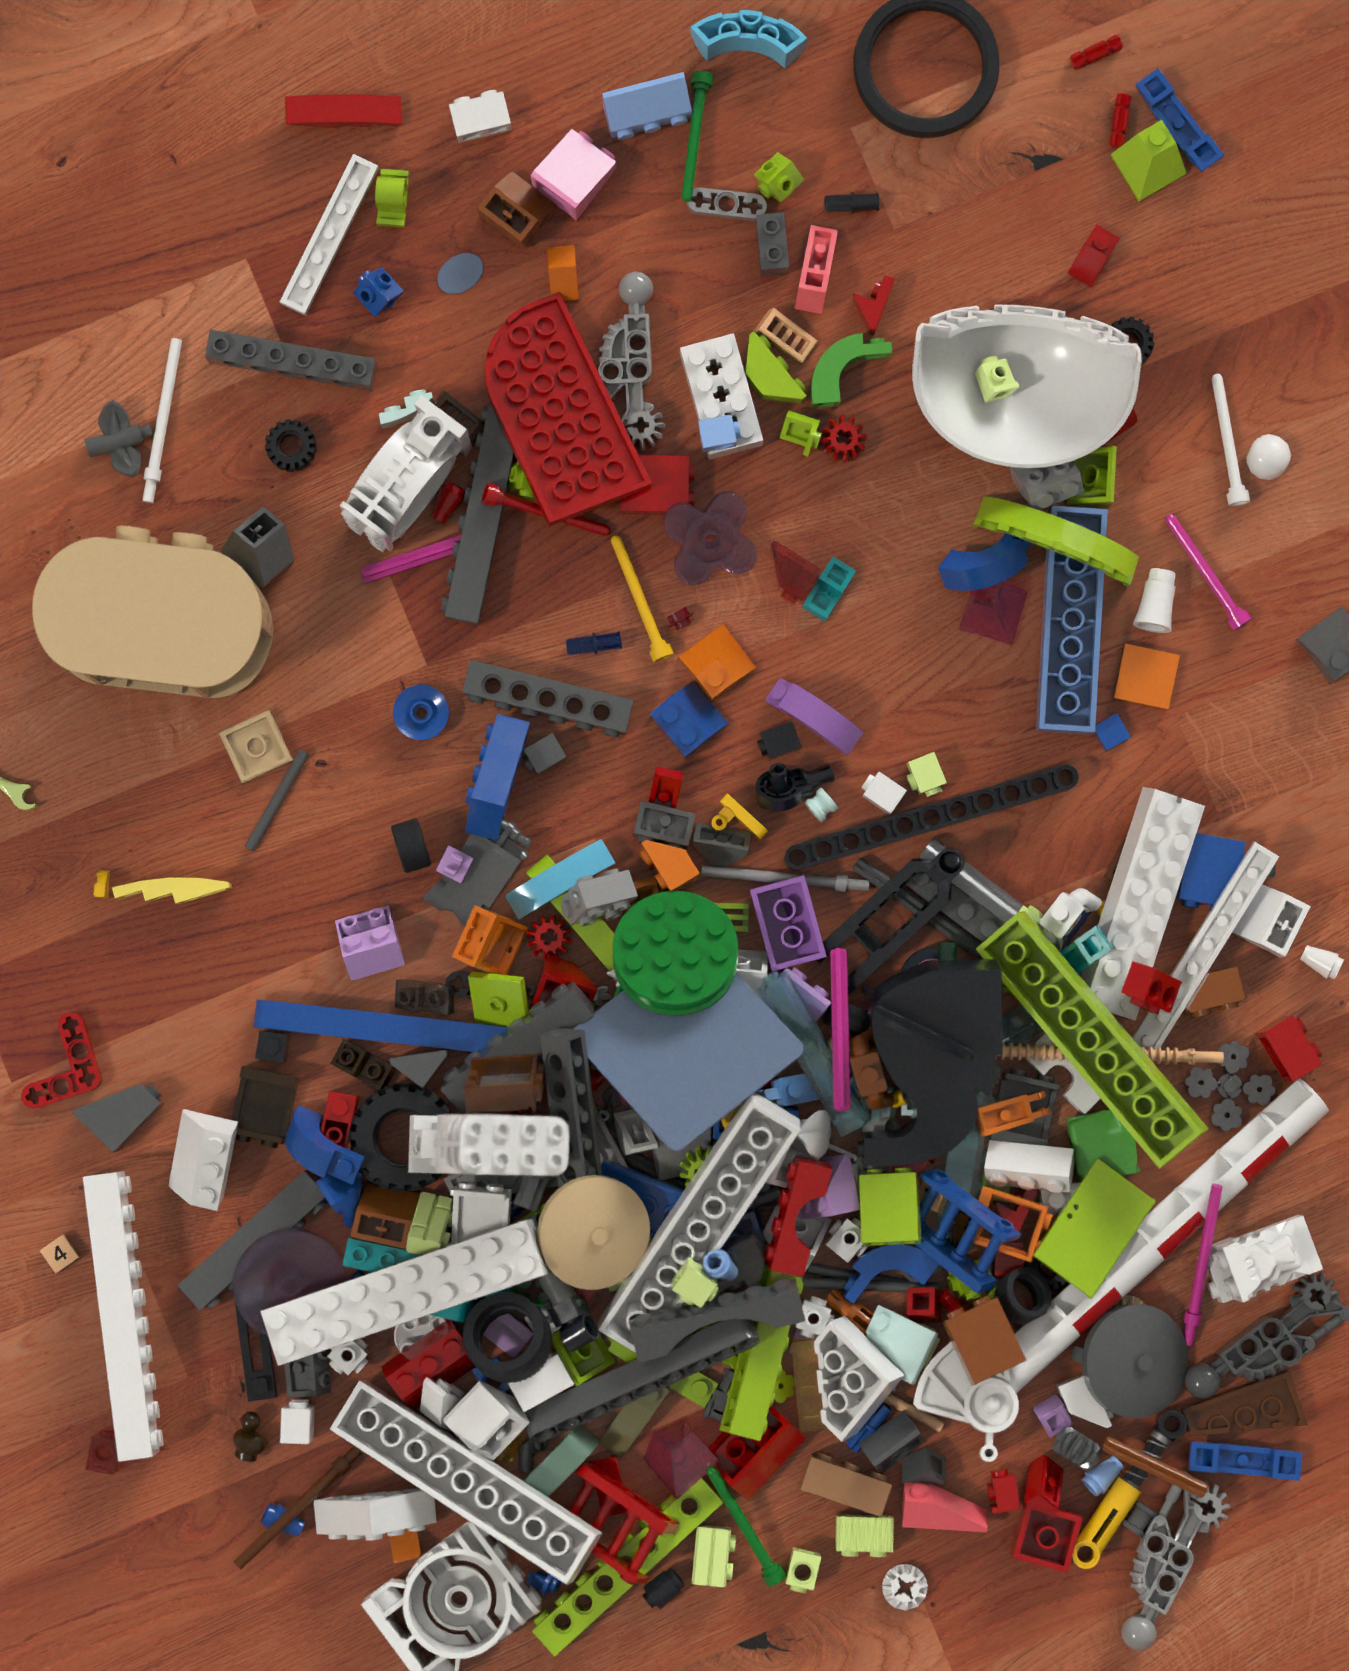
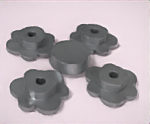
(1230, 1086)

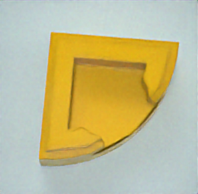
(101, 888)

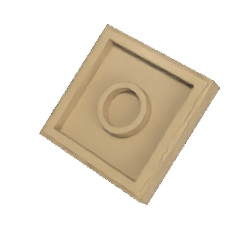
(256, 746)

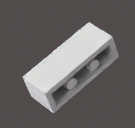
(1029, 1166)

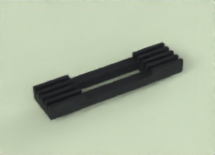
(259, 1384)

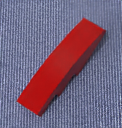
(342, 110)

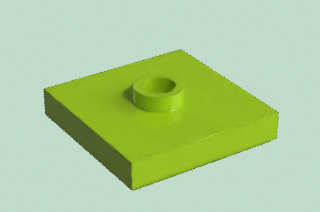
(497, 998)

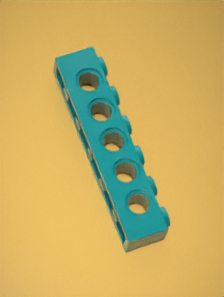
(376, 1256)

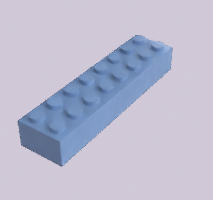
(1070, 635)

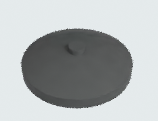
(1135, 1360)

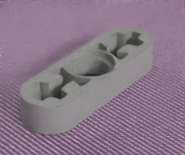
(735, 196)

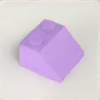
(840, 1194)

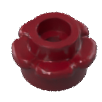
(680, 618)

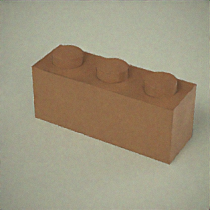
(846, 1484)

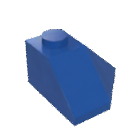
(342, 1195)

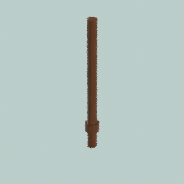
(339, 1466)

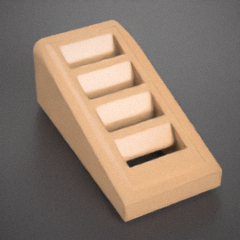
(781, 343)

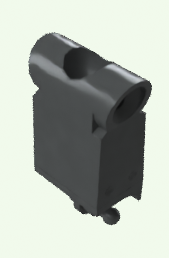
(487, 877)

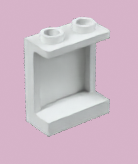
(478, 1210)

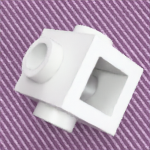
(837, 1243)
(817, 1306)
(358, 1361)

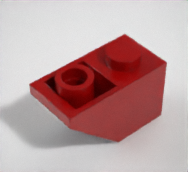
(338, 1117)

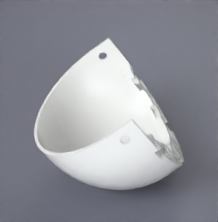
(1070, 373)

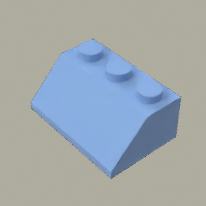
(647, 106)

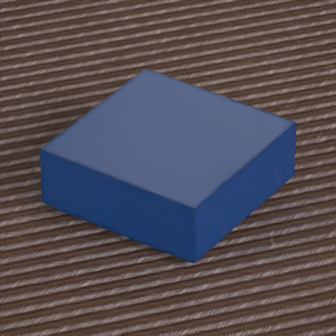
(1111, 732)

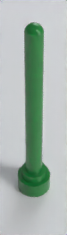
(701, 83)
(772, 1572)

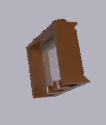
(504, 1083)

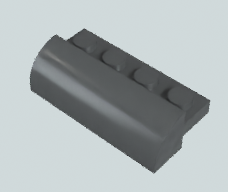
(976, 900)

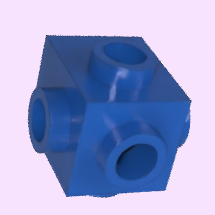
(377, 291)

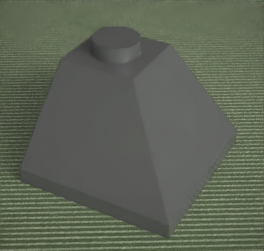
(1329, 645)

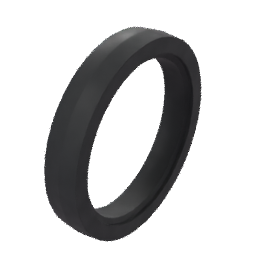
(916, 126)

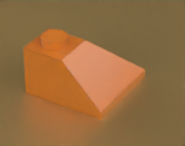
(717, 662)

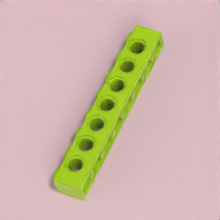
(556, 1637)

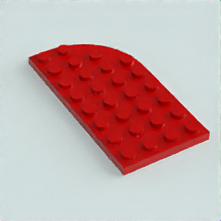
(559, 413)

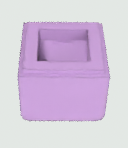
(1053, 1415)

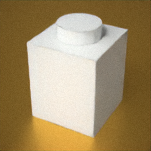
(883, 792)

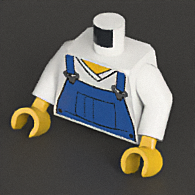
(1068, 916)

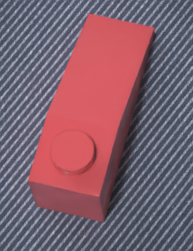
(816, 269)
(935, 1508)

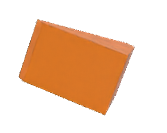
(563, 272)

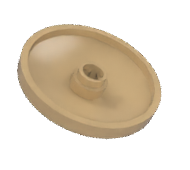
(593, 1232)

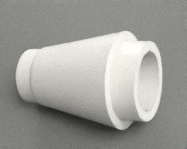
(1322, 961)

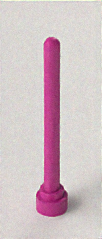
(1236, 615)

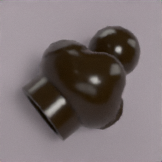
(247, 1441)

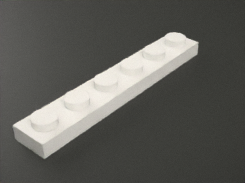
(329, 234)

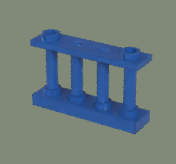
(956, 1259)

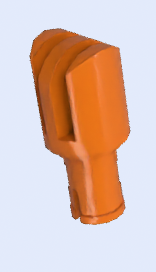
(856, 1313)

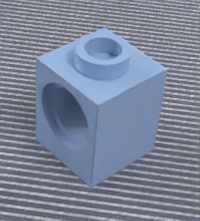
(718, 433)

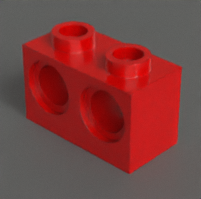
(1151, 988)

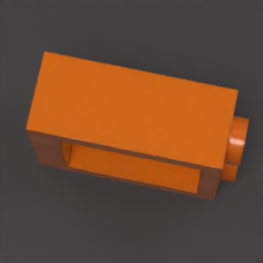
(483, 925)
(1043, 1222)

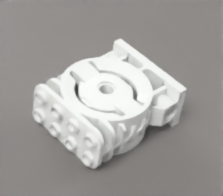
(405, 476)
(488, 1144)
(513, 1604)

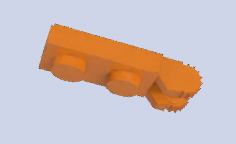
(1009, 1113)

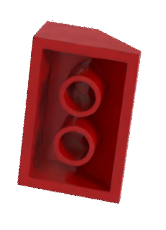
(433, 1356)
(750, 1462)

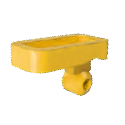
(734, 809)

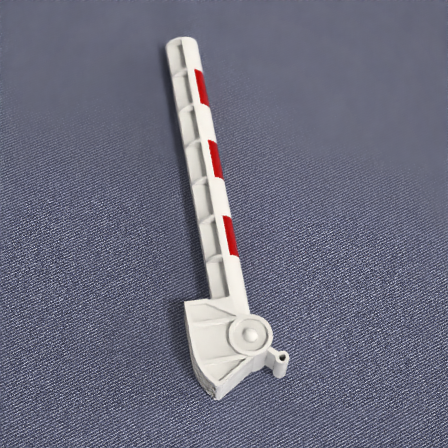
(993, 1402)

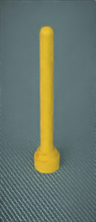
(659, 648)

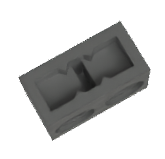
(772, 244)

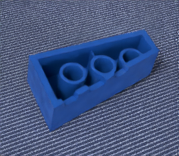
(495, 776)

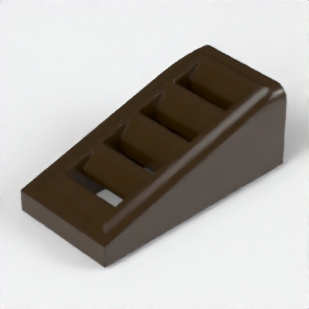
(454, 404)

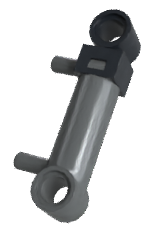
(568, 1310)

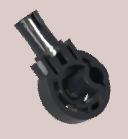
(789, 786)

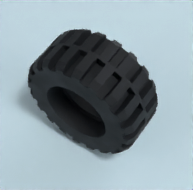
(366, 1126)

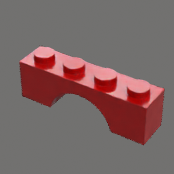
(806, 1181)

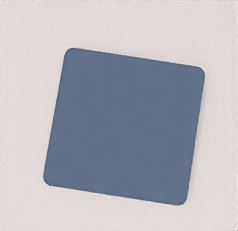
(691, 1067)

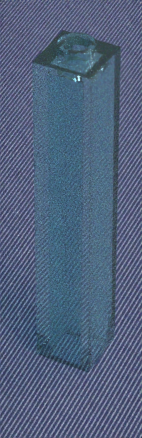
(817, 1058)

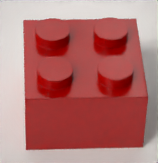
(1289, 1048)
(1046, 1537)

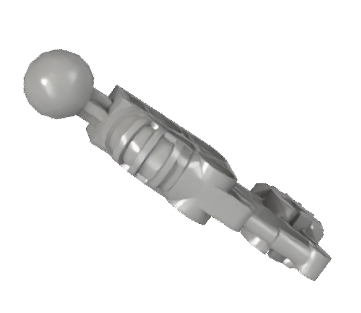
(616, 352)
(1149, 1566)

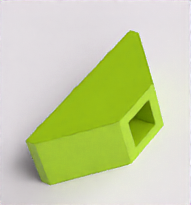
(770, 375)

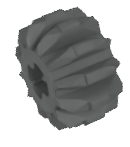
(1077, 1448)

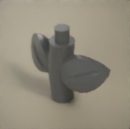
(118, 439)

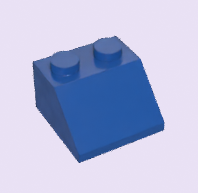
(688, 719)

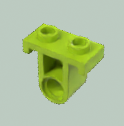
(391, 197)

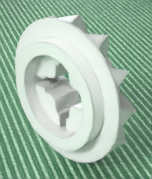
(891, 1585)

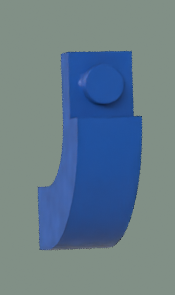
(986, 567)
(317, 1152)
(888, 1257)

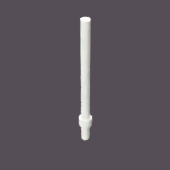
(152, 473)

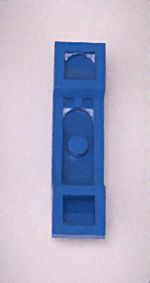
(1189, 137)
(1245, 1460)

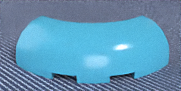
(748, 32)

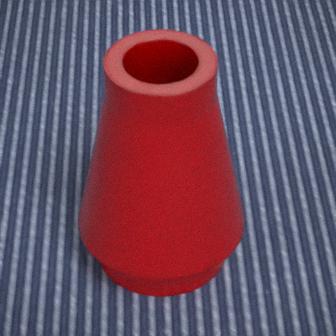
(447, 501)

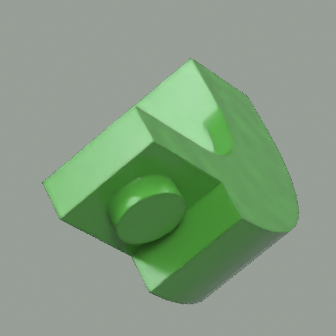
(836, 359)

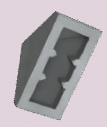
(722, 846)

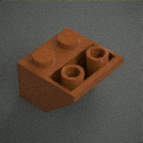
(515, 209)
(1217, 989)
(384, 1215)

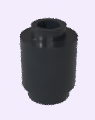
(663, 1589)

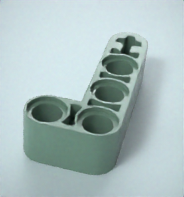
(562, 1460)

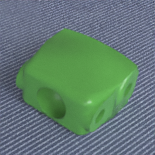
(1104, 1138)

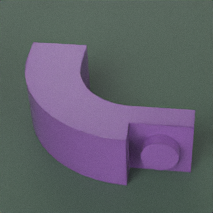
(815, 715)

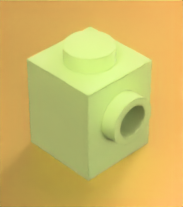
(926, 775)
(694, 1284)

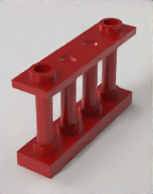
(637, 1509)

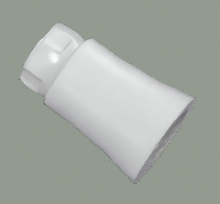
(1157, 602)

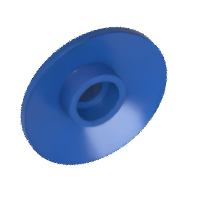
(410, 702)

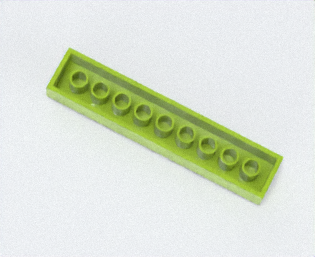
(1092, 1039)

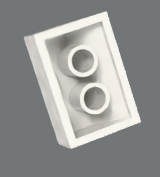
(202, 1158)

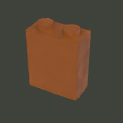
(983, 1340)

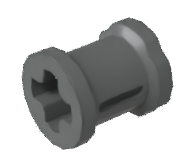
(1139, 1518)

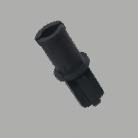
(851, 202)

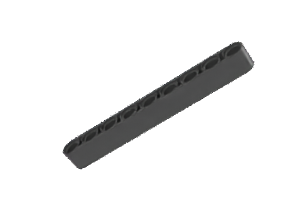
(639, 1379)

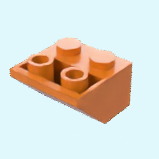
(671, 865)

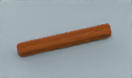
(1155, 1467)

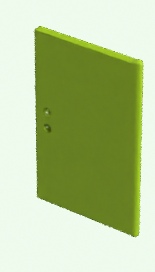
(1098, 1230)

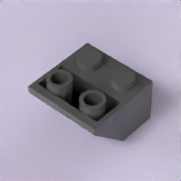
(260, 547)

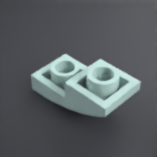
(395, 415)

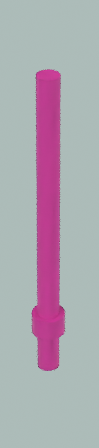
(1193, 1314)

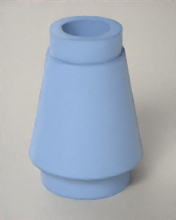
(719, 1265)
(1102, 1475)

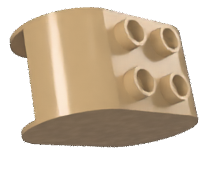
(153, 615)

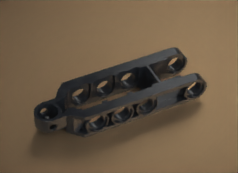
(940, 869)

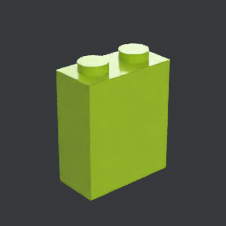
(890, 1207)

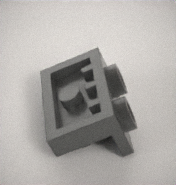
(663, 825)
(309, 1376)

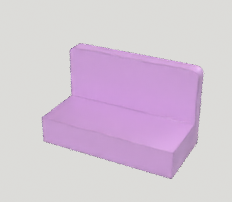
(509, 1334)

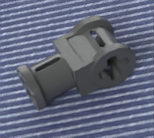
(719, 1398)

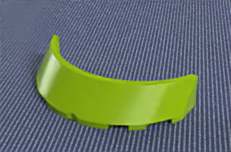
(1058, 536)

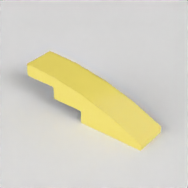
(182, 889)

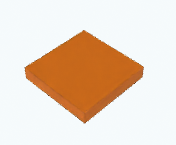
(1146, 676)

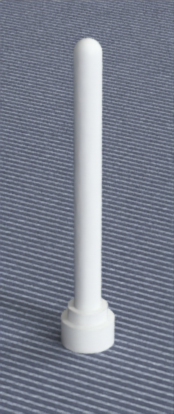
(1237, 493)

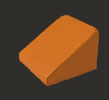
(405, 1546)

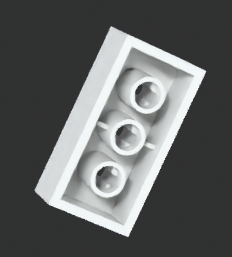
(730, 380)

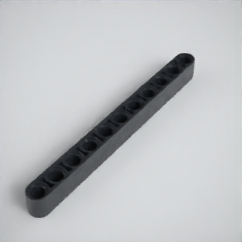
(945, 818)

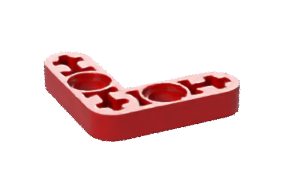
(73, 1076)

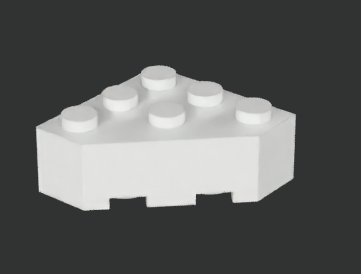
(851, 1377)
(374, 1514)

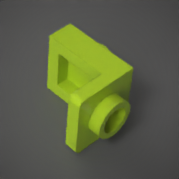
(801, 431)

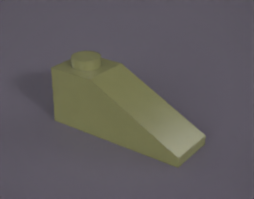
(631, 1421)

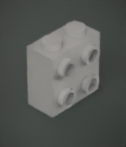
(1047, 485)
(598, 897)

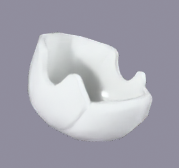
(1268, 457)

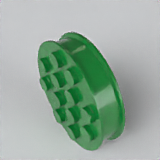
(675, 953)

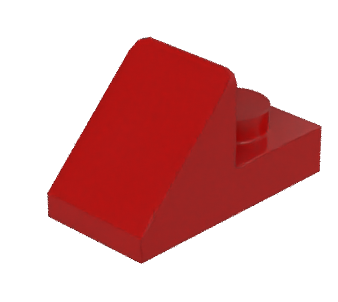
(1093, 255)
(870, 309)
(666, 787)
(1019, 1213)

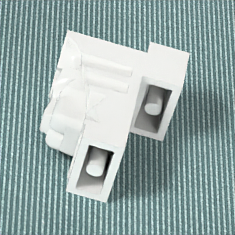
(1261, 1259)

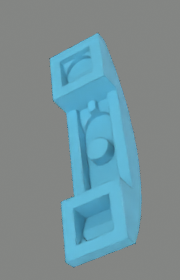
(559, 878)

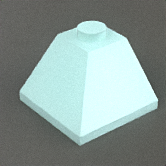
(901, 1341)

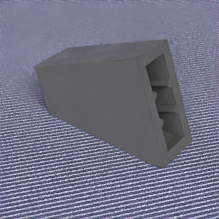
(120, 1114)

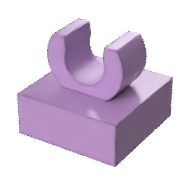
(455, 864)

